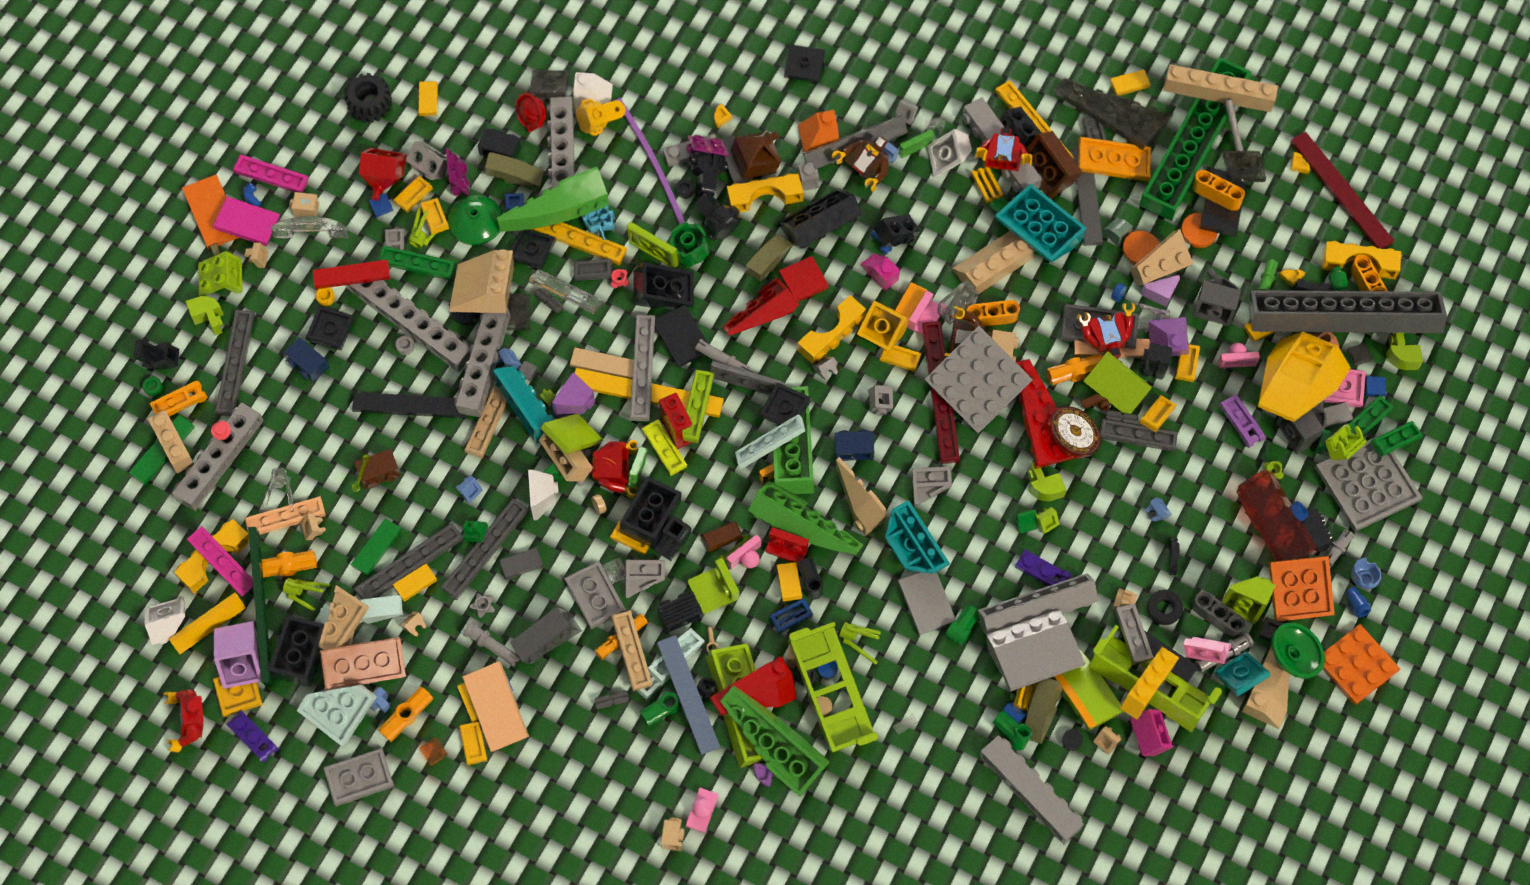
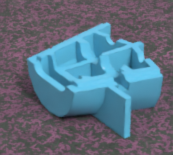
(599, 221)

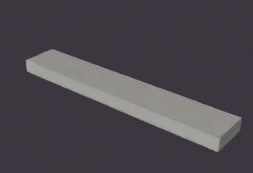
(642, 368)

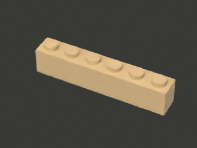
(1220, 87)

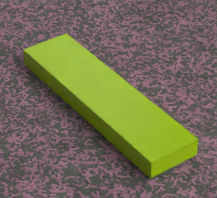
(698, 404)

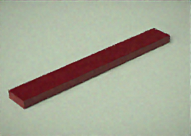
(1342, 191)
(942, 410)

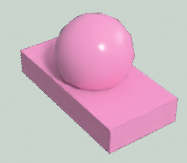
(1238, 357)
(746, 554)
(702, 810)

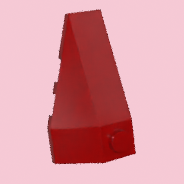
(773, 303)
(769, 686)

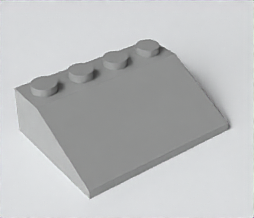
(1034, 650)

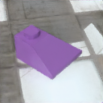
(1171, 334)
(573, 398)

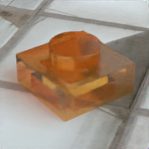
(433, 751)

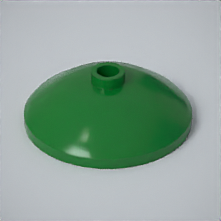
(474, 228)
(1298, 650)

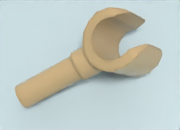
(711, 639)

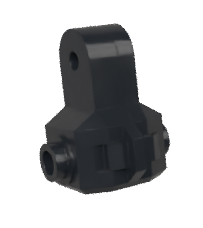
(707, 169)
(720, 219)

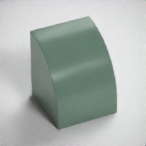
(1117, 230)

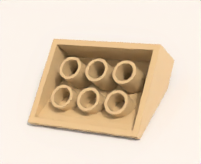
(483, 283)

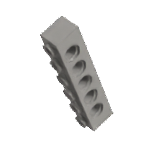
(561, 108)
(475, 404)
(217, 466)

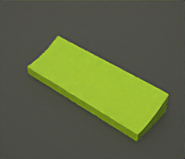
(727, 667)

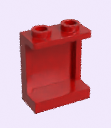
(674, 419)

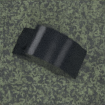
(156, 357)
(675, 536)

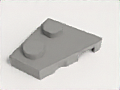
(930, 482)
(642, 575)

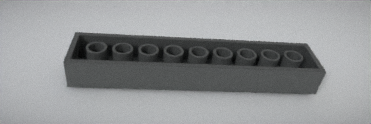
(1347, 311)

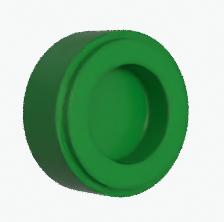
(152, 386)

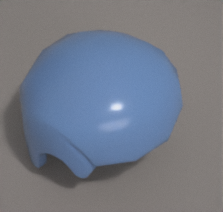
(1365, 574)

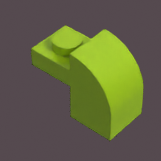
(205, 309)
(1403, 356)
(1043, 487)

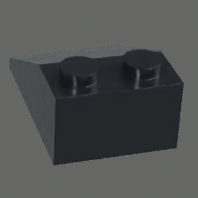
(663, 286)

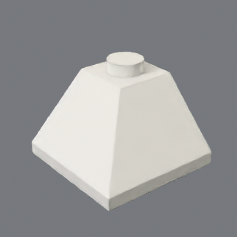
(590, 87)
(948, 151)
(542, 492)
(164, 620)

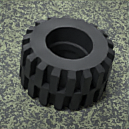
(364, 86)

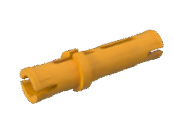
(612, 641)

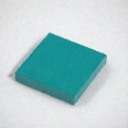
(1242, 673)

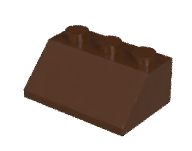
(1053, 164)

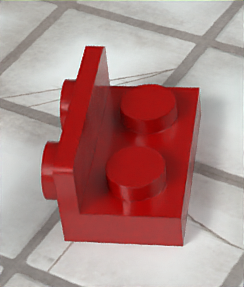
(787, 545)

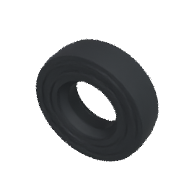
(1156, 615)

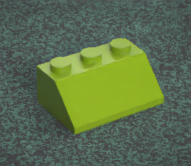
(1249, 597)

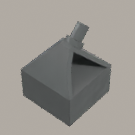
(1217, 299)
(1305, 430)

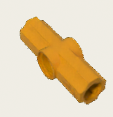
(1073, 369)
(288, 563)
(396, 723)

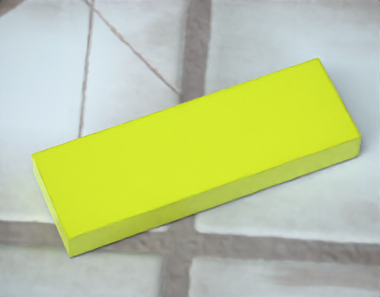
(664, 447)

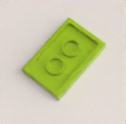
(652, 245)
(1117, 383)
(571, 433)

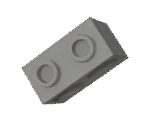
(429, 157)

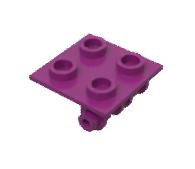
(699, 143)
(457, 174)

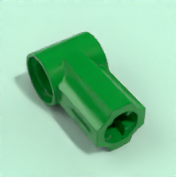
(961, 628)
(657, 710)
(1017, 733)

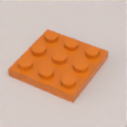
(1301, 588)
(1358, 664)

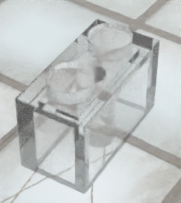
(961, 296)

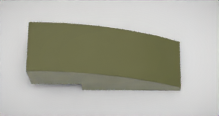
(513, 170)
(768, 257)
(1043, 708)

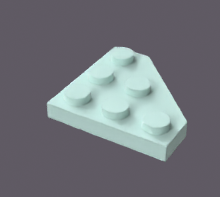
(337, 710)

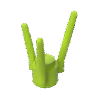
(418, 237)
(295, 587)
(851, 632)

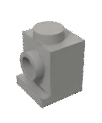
(808, 176)
(884, 395)

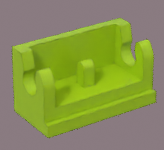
(1345, 443)

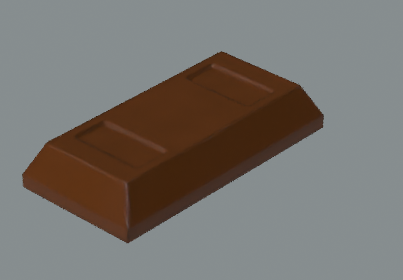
(721, 536)

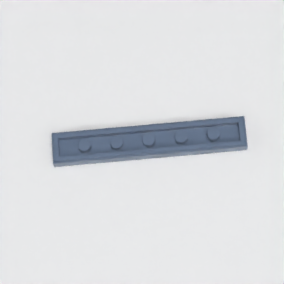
(688, 695)

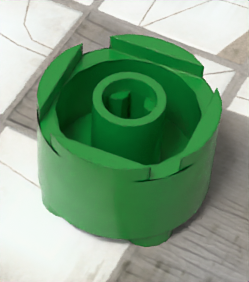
(690, 243)

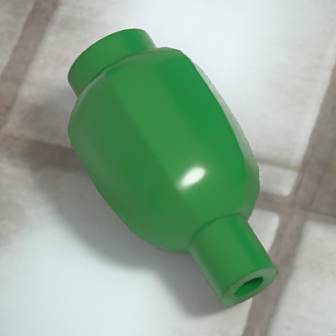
(1338, 279)

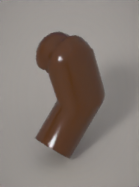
(1096, 400)

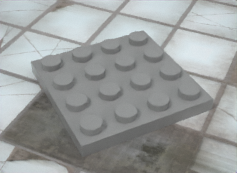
(978, 379)
(1368, 486)

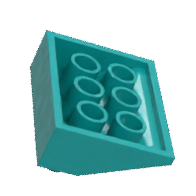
(1042, 223)

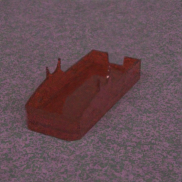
(1272, 517)

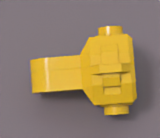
(594, 116)

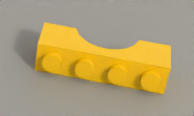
(786, 188)
(1385, 261)
(816, 345)
(193, 571)
(1149, 683)

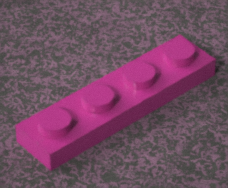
(271, 174)
(221, 561)

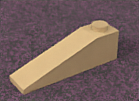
(865, 506)
(1270, 697)

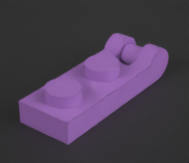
(1242, 420)

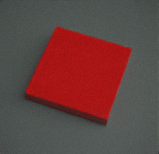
(804, 279)

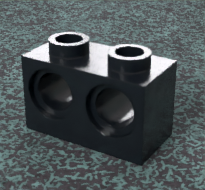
(1021, 125)
(897, 230)

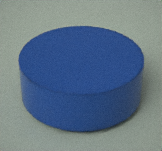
(1118, 292)
(1299, 511)
(828, 670)

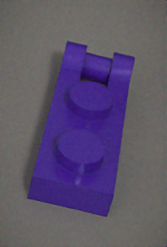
(1040, 569)
(252, 736)

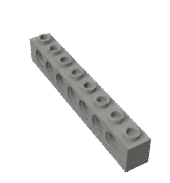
(455, 359)

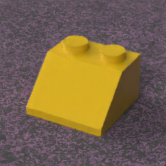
(883, 326)

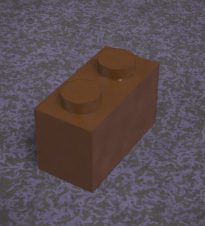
(378, 469)

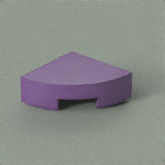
(763, 774)

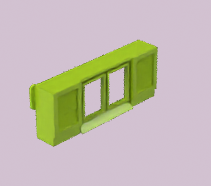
(818, 648)
(1186, 704)

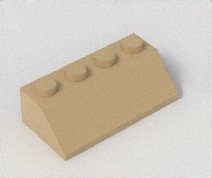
(994, 261)

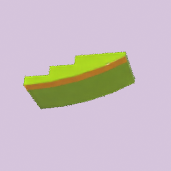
(1089, 695)

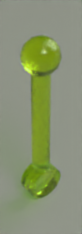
(355, 487)
(745, 539)

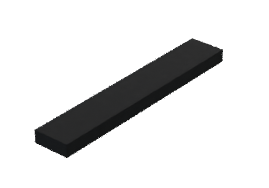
(405, 405)

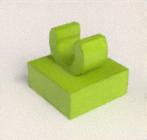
(1047, 520)

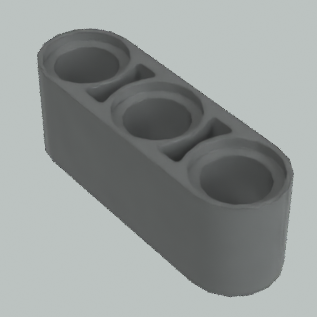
(1214, 605)

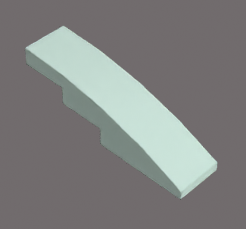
(380, 609)
(689, 643)

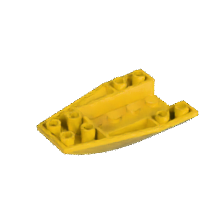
(1301, 375)

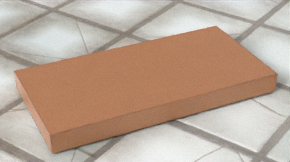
(362, 663)

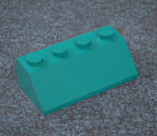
(522, 400)

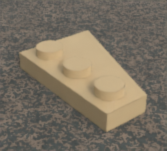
(342, 620)

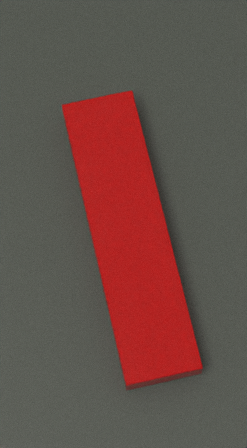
(351, 274)

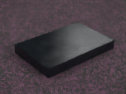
(680, 335)

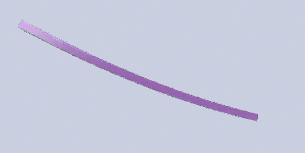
(655, 164)

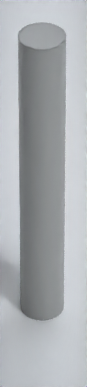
(1233, 124)

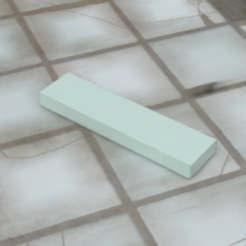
(770, 441)

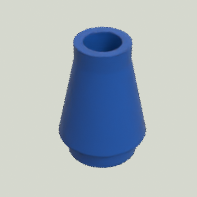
(1359, 605)

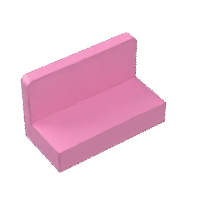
(925, 312)
(1206, 649)

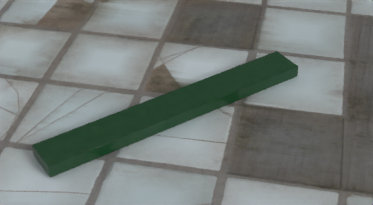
(260, 605)

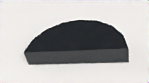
(1174, 553)

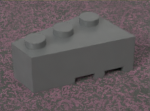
(545, 635)

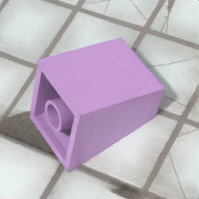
(237, 654)

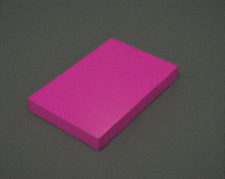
(246, 221)

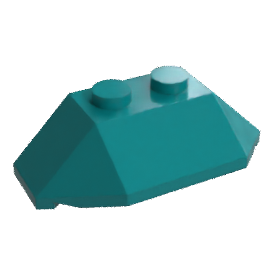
(913, 541)

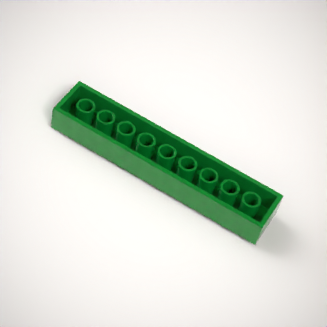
(1189, 149)

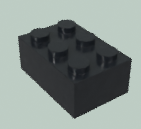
(650, 512)
(297, 651)

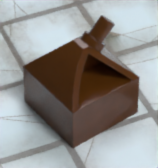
(756, 154)

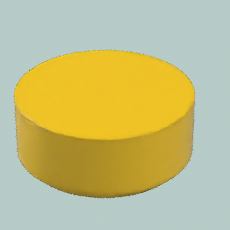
(325, 296)

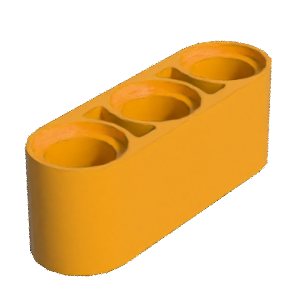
(1218, 190)
(1365, 274)
(999, 308)

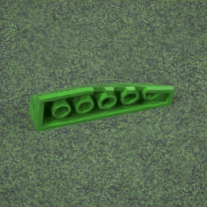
(569, 200)
(794, 459)
(790, 514)
(779, 745)

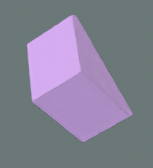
(1161, 290)

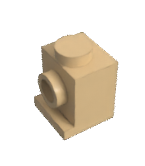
(672, 834)

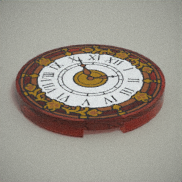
(1074, 432)

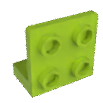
(220, 272)
(714, 588)

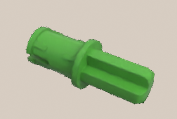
(1268, 275)

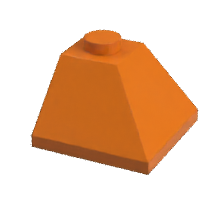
(818, 130)

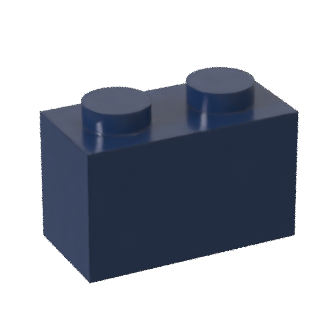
(306, 360)
(854, 445)

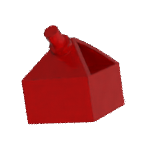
(381, 169)

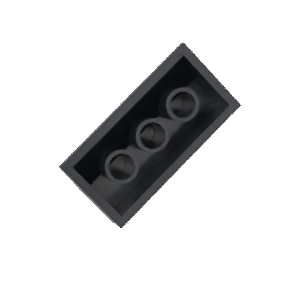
(820, 218)

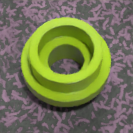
(548, 396)

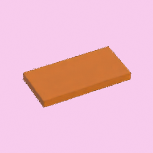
(206, 201)

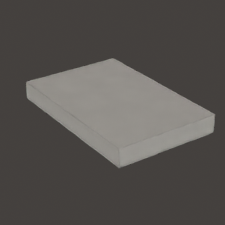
(594, 594)
(926, 602)
(358, 777)

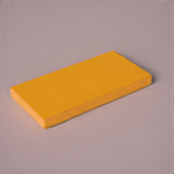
(1114, 159)

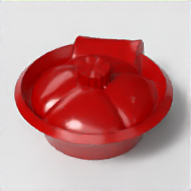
(530, 111)

